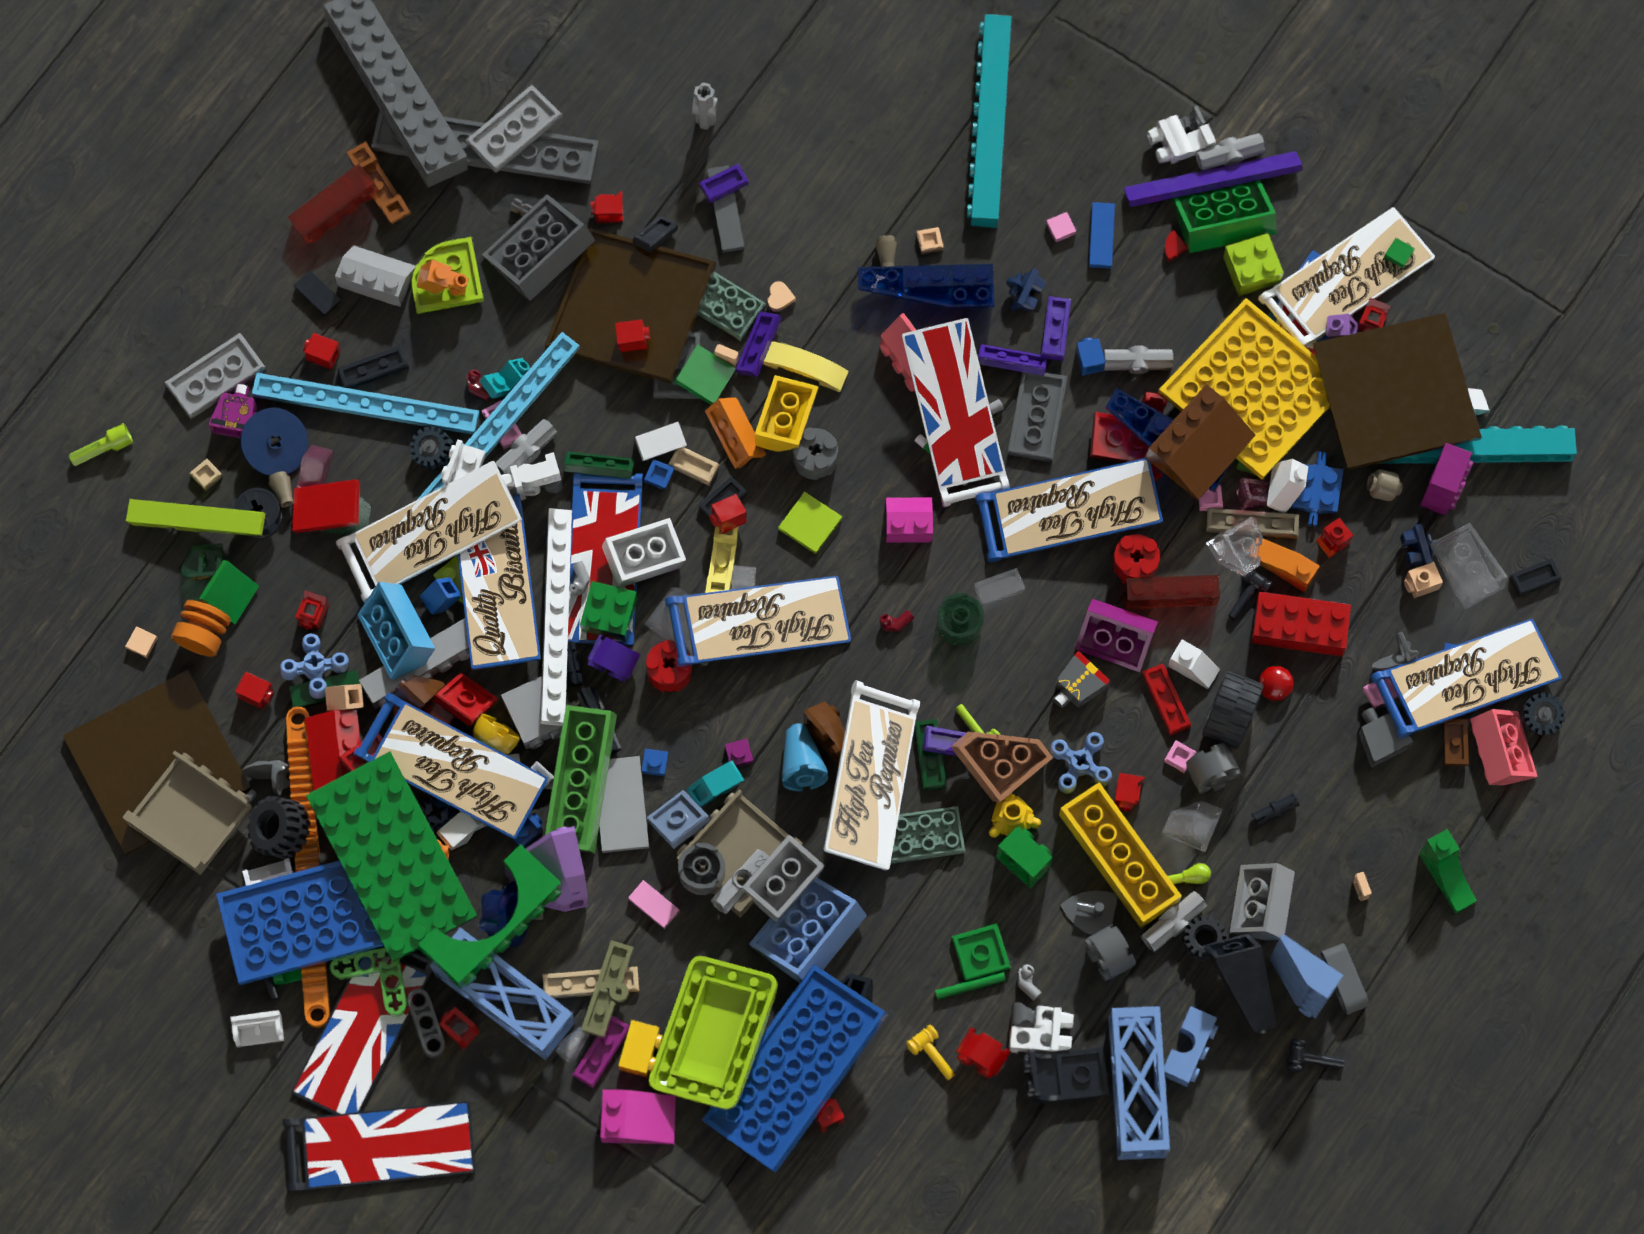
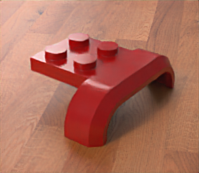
(1116, 442)

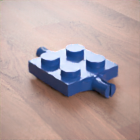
(1321, 490)

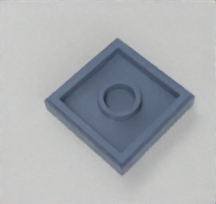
(678, 819)

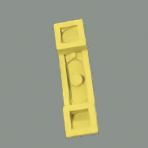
(806, 364)
(722, 560)

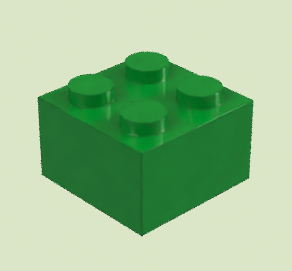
(608, 611)
(1024, 856)

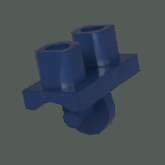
(1029, 282)
(1421, 544)

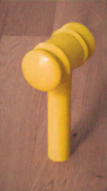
(923, 1041)

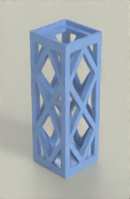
(1132, 1018)
(555, 1030)

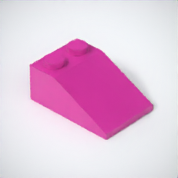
(637, 1117)

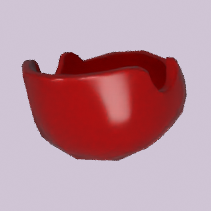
(1277, 683)

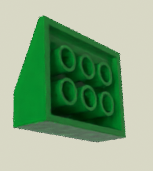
(1225, 215)

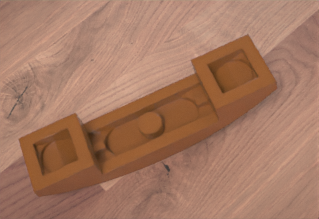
(386, 198)

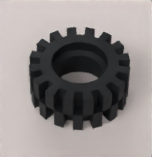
(1202, 924)

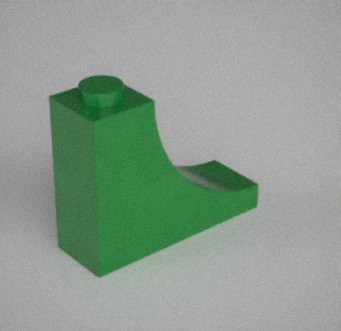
(1443, 862)

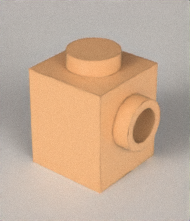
(1423, 580)
(344, 697)

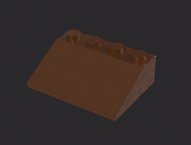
(1200, 442)

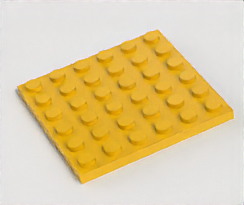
(1262, 377)

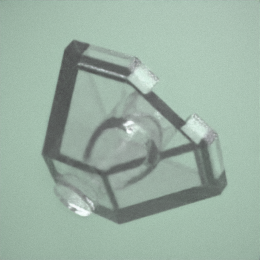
(1238, 547)
(1193, 824)

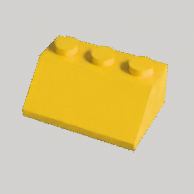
(785, 414)

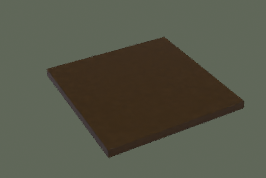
(624, 284)
(1396, 391)
(135, 744)

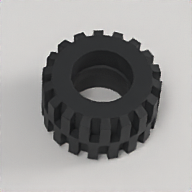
(278, 827)

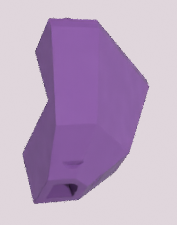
(562, 857)

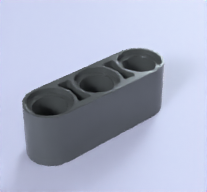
(1350, 989)
(425, 1035)

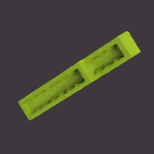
(195, 518)

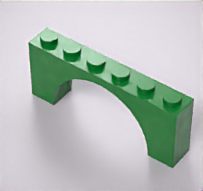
(463, 959)

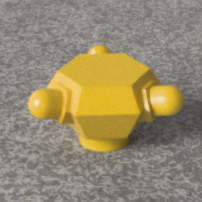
(1012, 813)

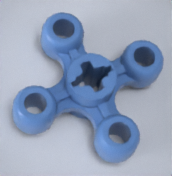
(311, 645)
(1087, 768)

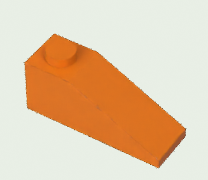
(1287, 564)

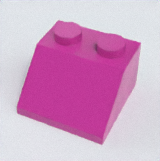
(909, 520)

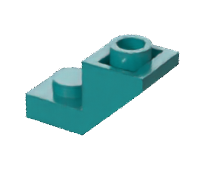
(505, 380)
(715, 783)

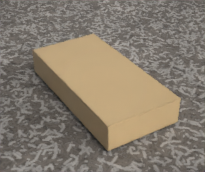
(694, 465)

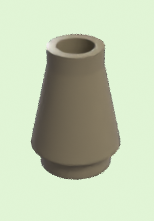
(886, 250)
(281, 487)

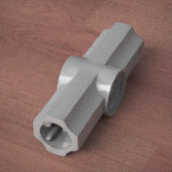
(704, 105)
(1230, 151)
(1138, 359)
(527, 447)
(732, 891)
(1174, 921)

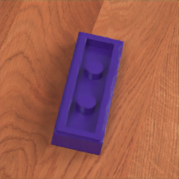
(1055, 328)
(758, 344)
(1012, 360)

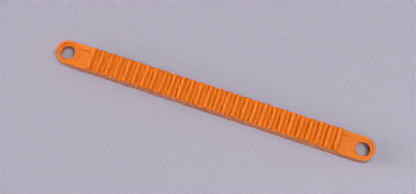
(314, 976)

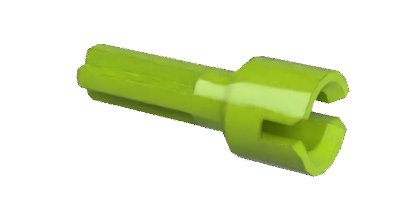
(115, 439)

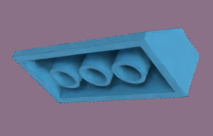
(395, 630)

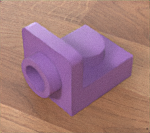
(1340, 325)

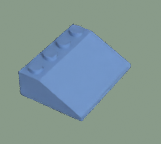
(809, 930)
(1304, 976)

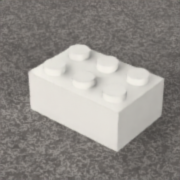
(643, 553)

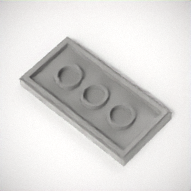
(514, 128)
(215, 374)
(623, 807)

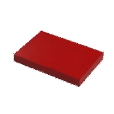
(326, 506)

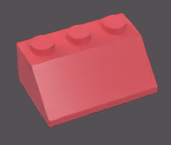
(892, 345)
(1503, 747)

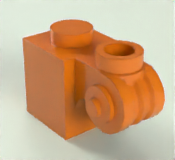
(438, 276)

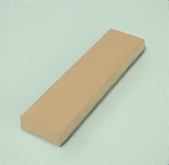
(582, 983)

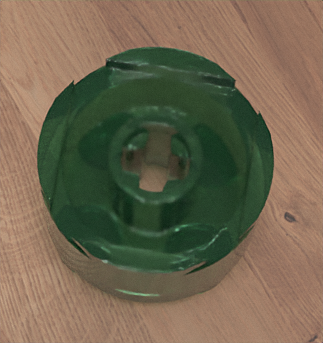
(958, 631)

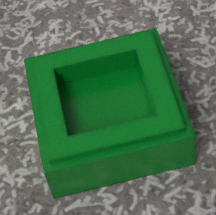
(1399, 253)

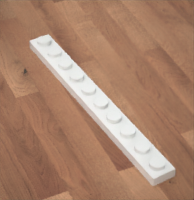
(556, 617)

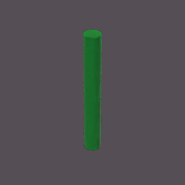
(970, 985)

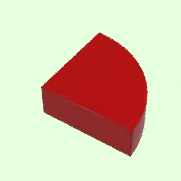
(1174, 246)

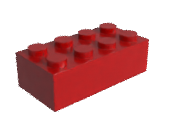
(1301, 624)

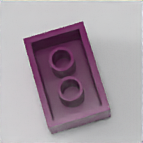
(1447, 479)

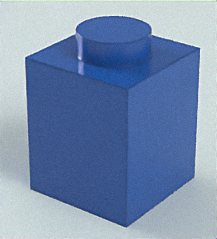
(1090, 356)
(440, 595)

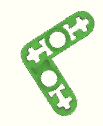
(385, 971)

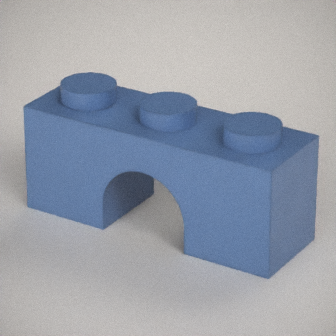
(1198, 1027)

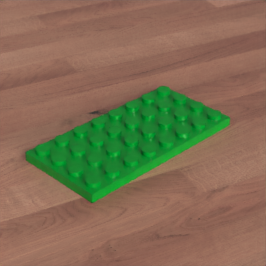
(391, 855)

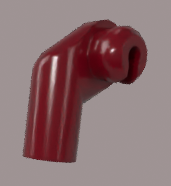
(475, 386)
(896, 624)

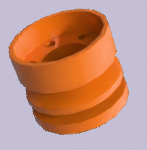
(201, 626)

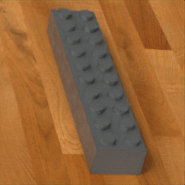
(396, 89)

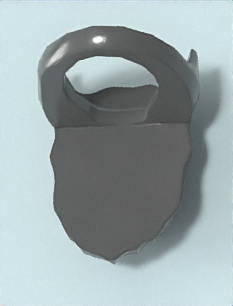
(1404, 656)
(272, 770)

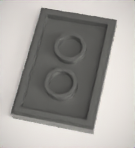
(675, 391)

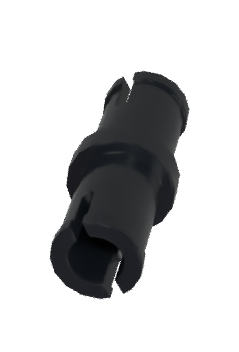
(1275, 809)

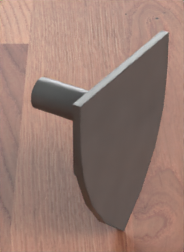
(1091, 910)

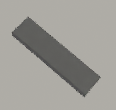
(727, 218)

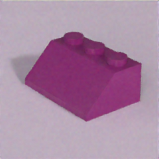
(1116, 635)

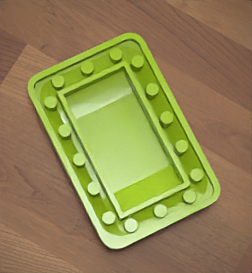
(713, 1032)

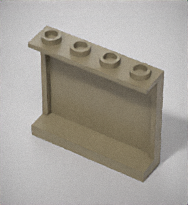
(189, 813)
(737, 834)

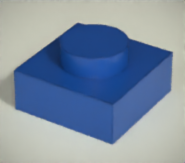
(659, 474)
(655, 762)

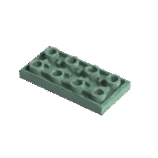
(730, 307)
(928, 835)

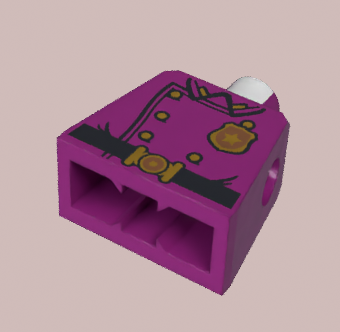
(233, 412)

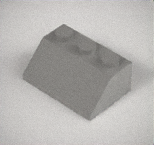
(374, 275)
(783, 878)
(1262, 901)

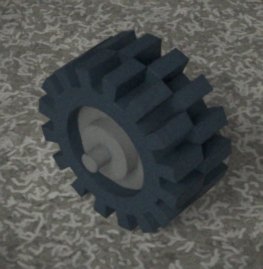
(431, 448)
(1543, 714)

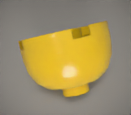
(495, 735)

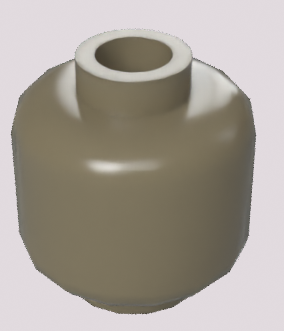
(1384, 485)

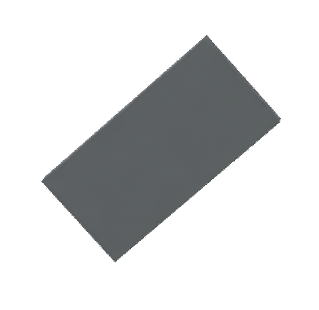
(1037, 416)

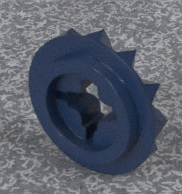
(446, 815)

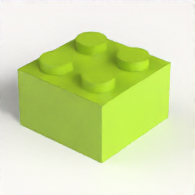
(1253, 264)

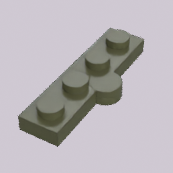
(608, 989)

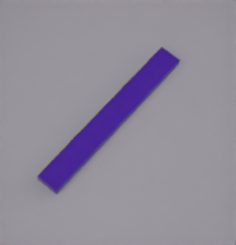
(1212, 179)

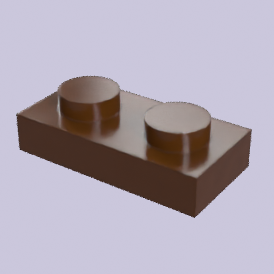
(1455, 742)

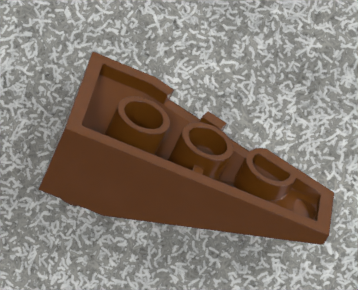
(826, 728)

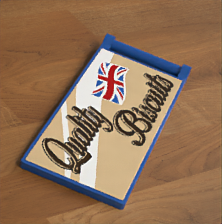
(499, 599)

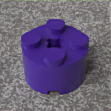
(613, 656)

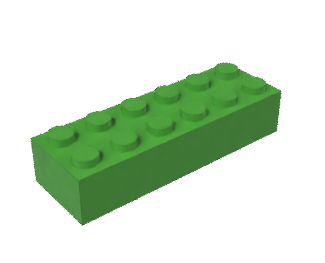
(581, 773)

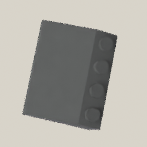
(539, 247)

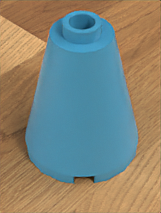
(802, 760)

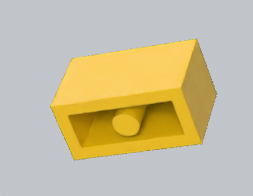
(640, 1048)

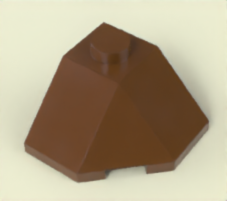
(417, 691)

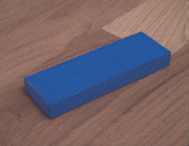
(1101, 235)

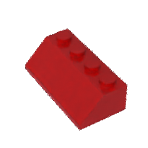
(328, 738)

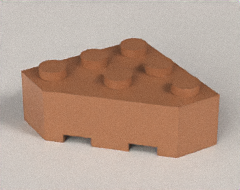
(1000, 761)

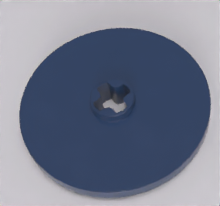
(256, 441)

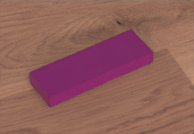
(601, 1053)

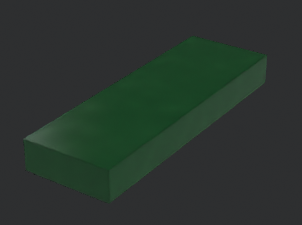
(599, 465)
(300, 692)
(930, 762)

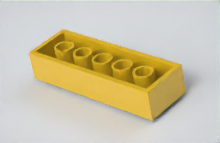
(1120, 855)

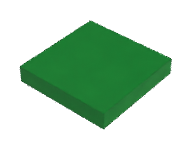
(705, 375)
(229, 591)
(981, 952)

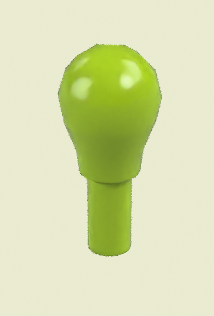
(1196, 874)

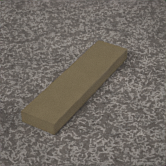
(1268, 523)

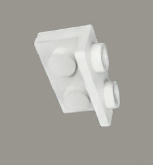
(462, 461)

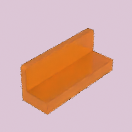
(734, 431)

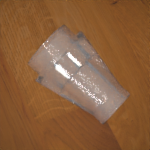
(571, 1046)

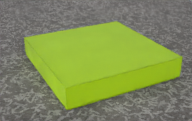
(810, 523)

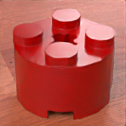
(1136, 547)
(667, 679)
(982, 1052)

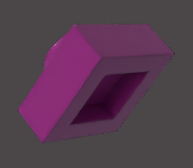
(739, 752)

